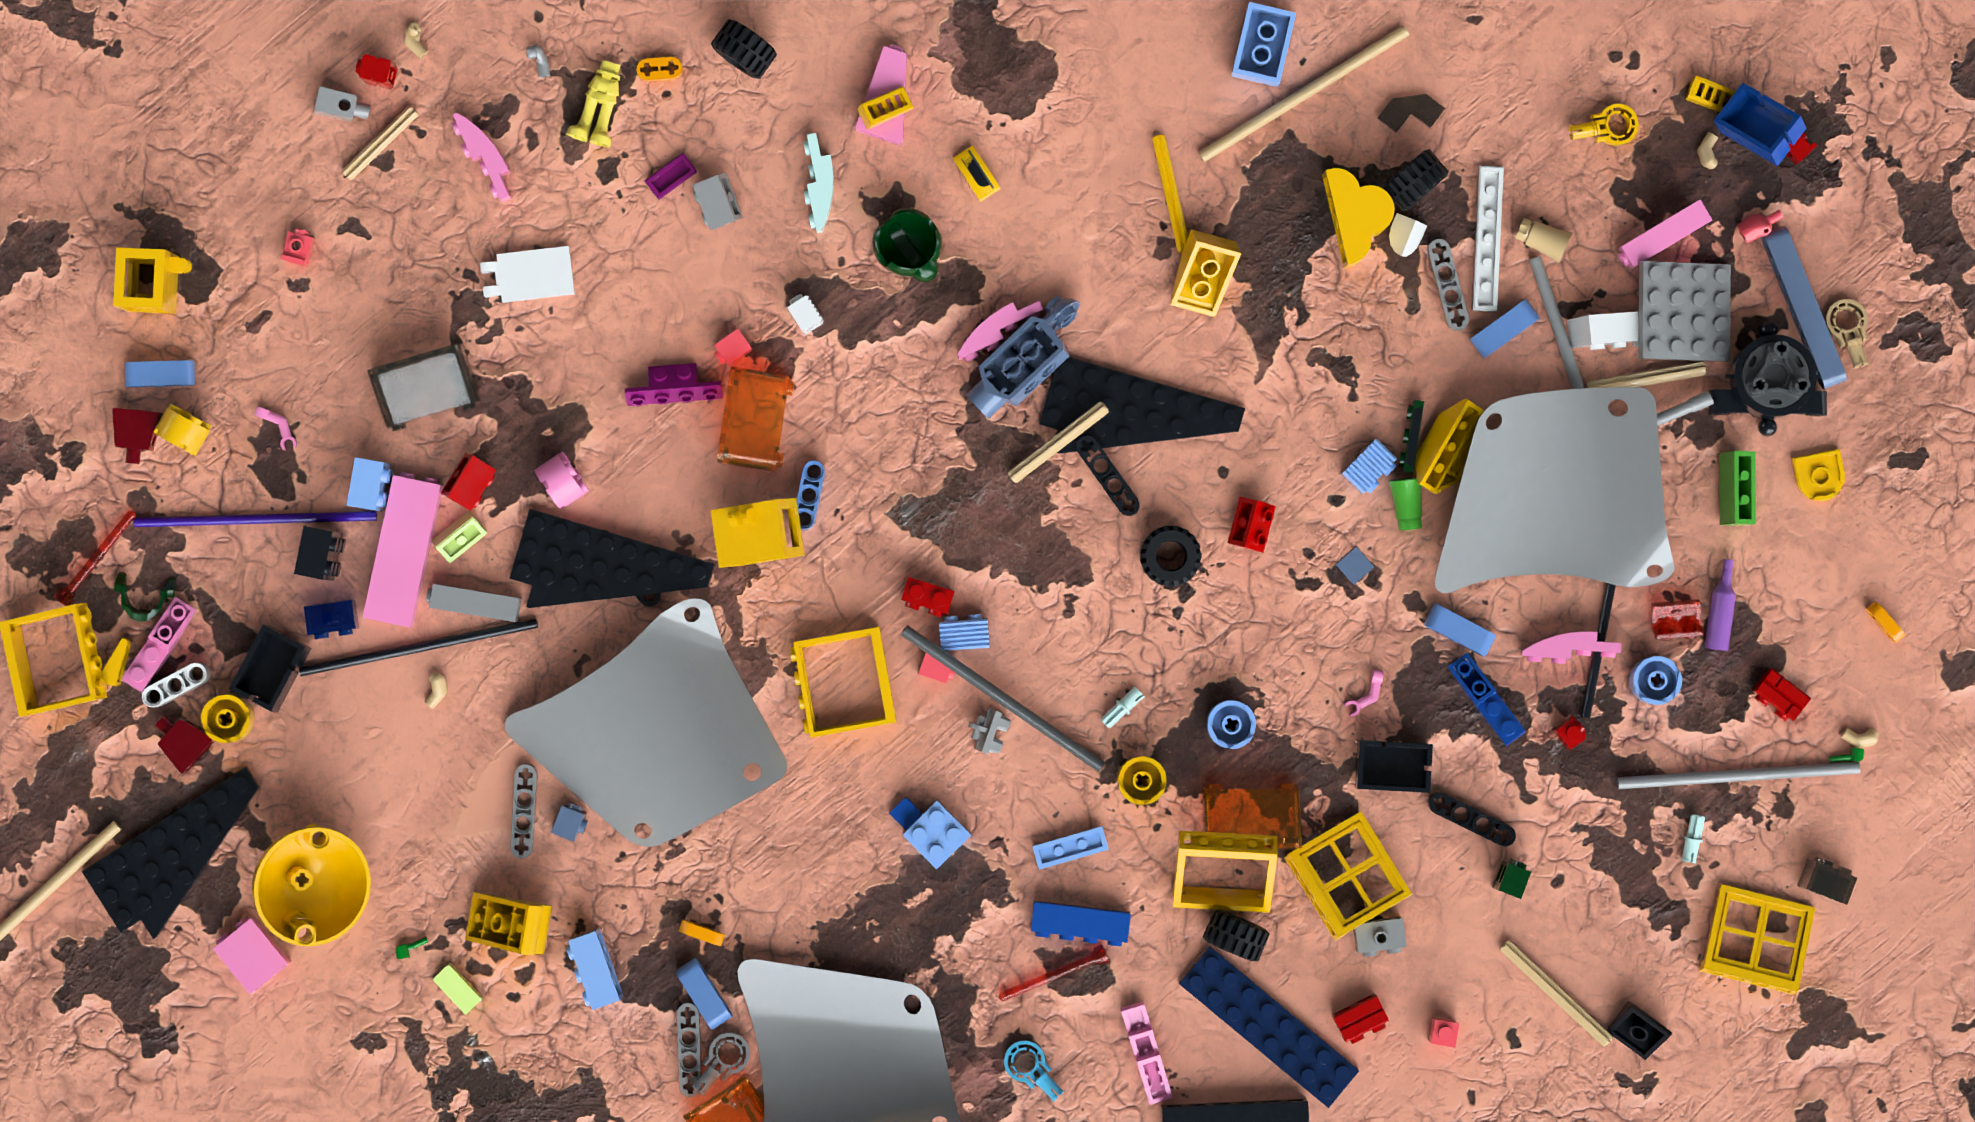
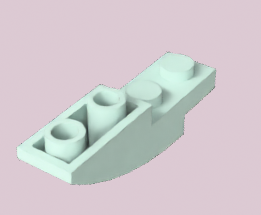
(820, 192)

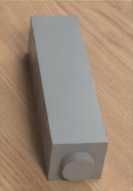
(474, 602)

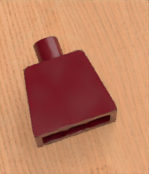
(135, 431)
(183, 742)

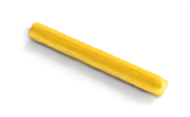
(1170, 191)

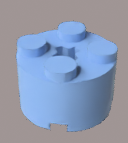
(1641, 682)
(1243, 730)

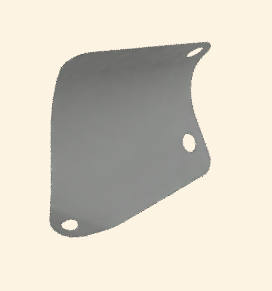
(1583, 518)
(656, 731)
(844, 1047)

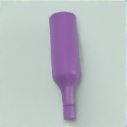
(1721, 611)

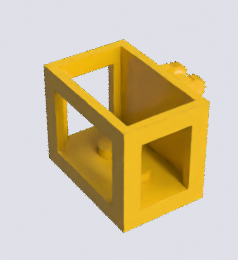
(165, 280)
(756, 532)

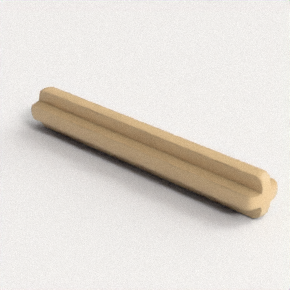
(380, 142)

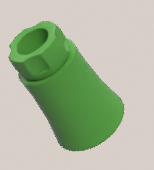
(1407, 502)

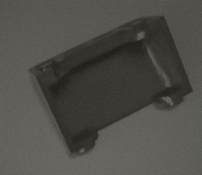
(424, 385)

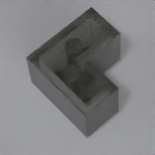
(1827, 881)

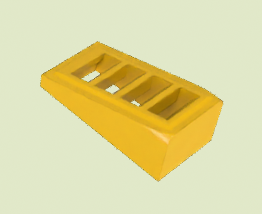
(1692, 91)
(864, 112)
(116, 664)

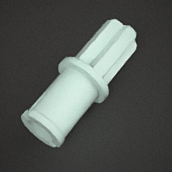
(1122, 707)
(1693, 838)

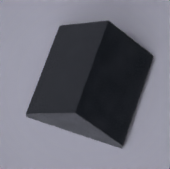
(1638, 1030)

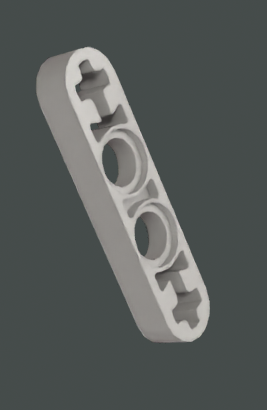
(1450, 284)
(526, 811)
(688, 1049)

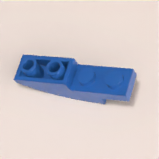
(1486, 699)

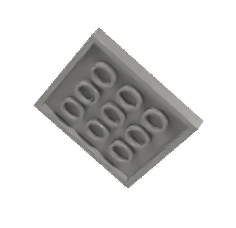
(1684, 311)

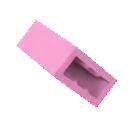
(251, 954)

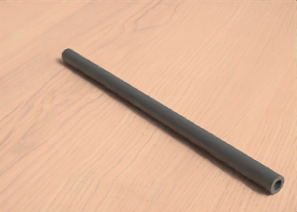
(1002, 698)

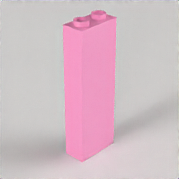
(403, 550)

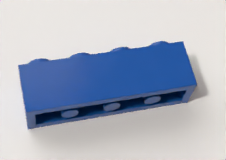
(1080, 922)

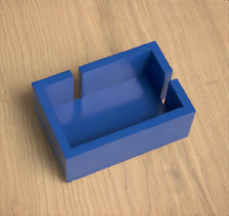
(1759, 128)

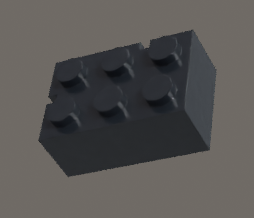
(319, 553)
(270, 668)
(1393, 766)

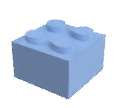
(369, 484)
(936, 834)

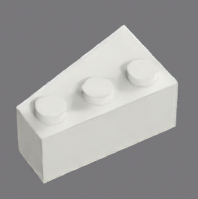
(1604, 329)

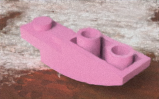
(481, 147)
(988, 333)
(159, 645)
(1561, 646)

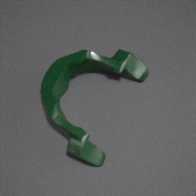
(142, 614)

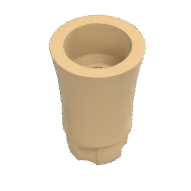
(1544, 238)

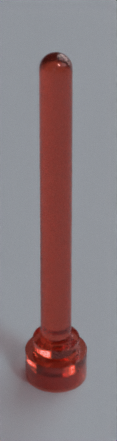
(66, 594)
(1096, 957)

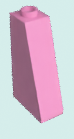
(888, 76)
(1664, 234)

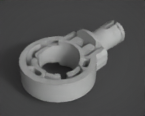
(711, 1075)

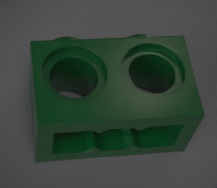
(1512, 878)

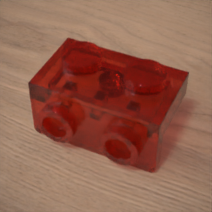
(1676, 619)

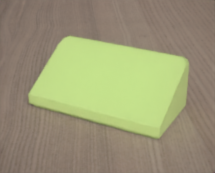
(459, 537)
(457, 988)

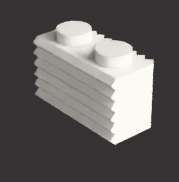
(805, 313)

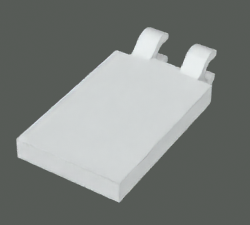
(530, 274)

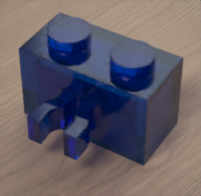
(330, 618)

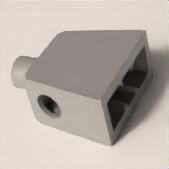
(328, 105)

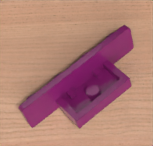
(672, 385)

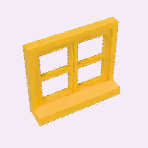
(1319, 893)
(1750, 972)

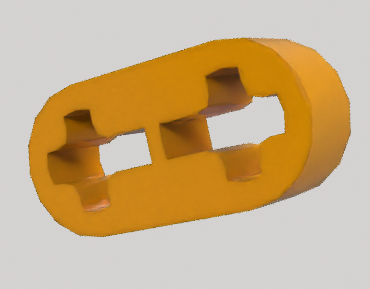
(659, 63)
(1885, 622)
(701, 932)

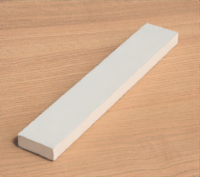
(1487, 238)

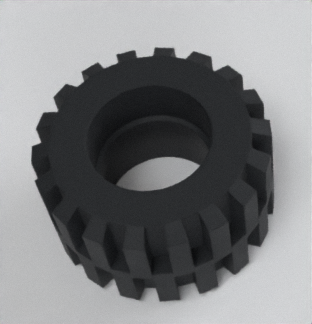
(743, 49)
(1416, 179)
(1185, 540)
(1236, 935)

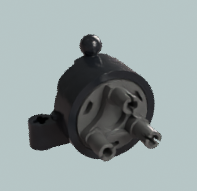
(1770, 381)

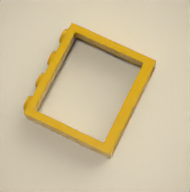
(19, 664)
(805, 699)
(1224, 846)

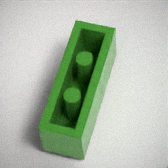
(1737, 488)

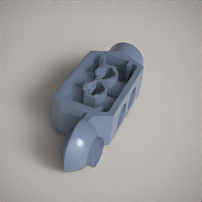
(1024, 359)

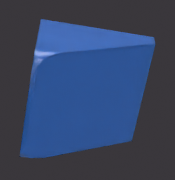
(906, 813)

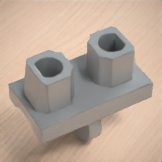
(985, 731)

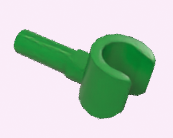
(1856, 755)
(402, 951)

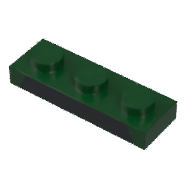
(1411, 436)

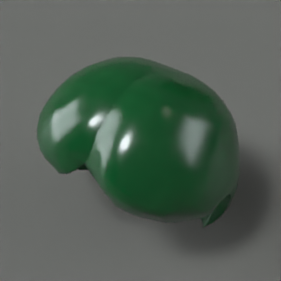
(908, 244)

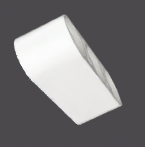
(165, 689)

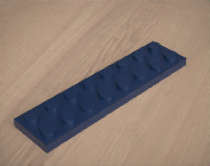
(1269, 1027)

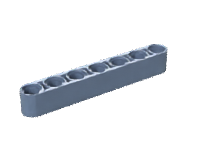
(1803, 306)

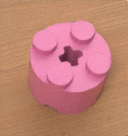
(561, 480)

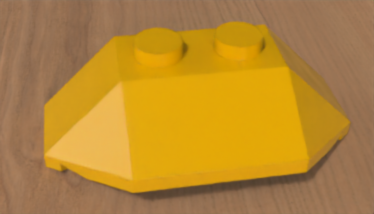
(1446, 447)

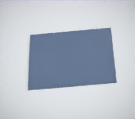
(1355, 565)

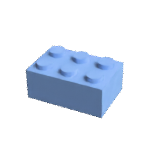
(1263, 44)
(594, 969)

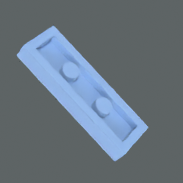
(1070, 847)

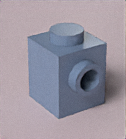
(570, 822)

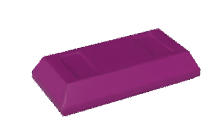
(670, 176)

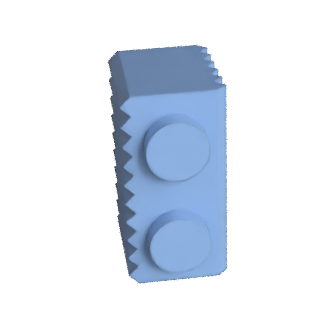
(1369, 467)
(964, 633)

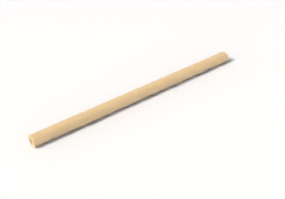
(1303, 93)
(59, 878)

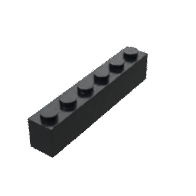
(1247, 1111)

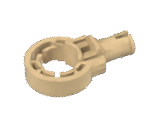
(1843, 336)

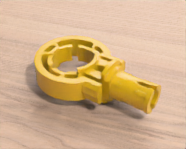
(1592, 128)

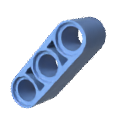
(1504, 328)
(159, 373)
(810, 483)
(1459, 630)
(703, 993)

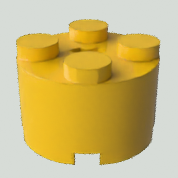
(182, 429)
(241, 714)
(1155, 782)

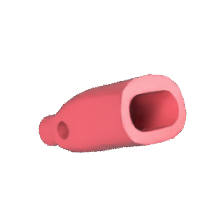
(1758, 225)

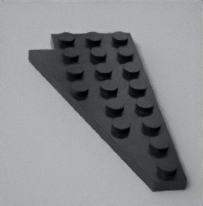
(1137, 408)
(584, 564)
(159, 867)

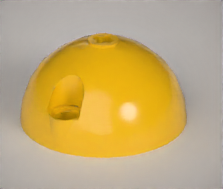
(328, 894)

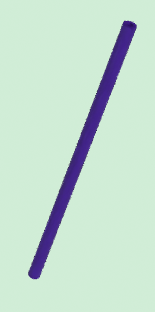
(255, 519)

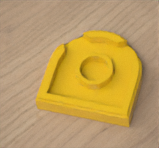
(1819, 474)

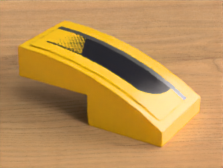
(976, 173)

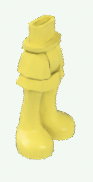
(602, 90)

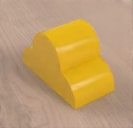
(1356, 213)
(508, 923)

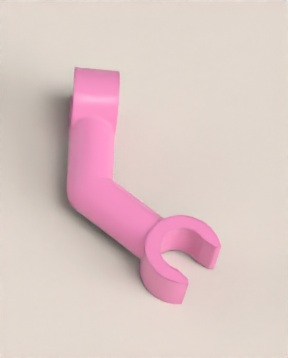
(282, 423)
(1373, 695)

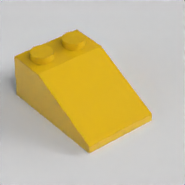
(1204, 272)

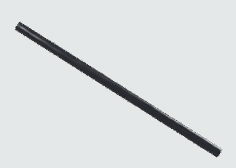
(418, 647)
(1596, 657)

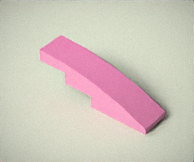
(1146, 1052)

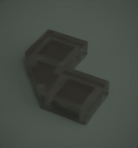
(1420, 106)

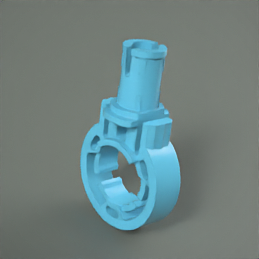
(1045, 1082)

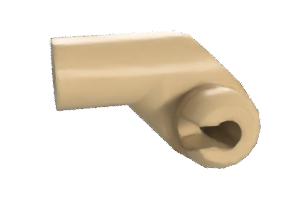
(412, 40)
(1706, 153)
(439, 689)
(1860, 740)

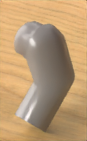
(541, 60)

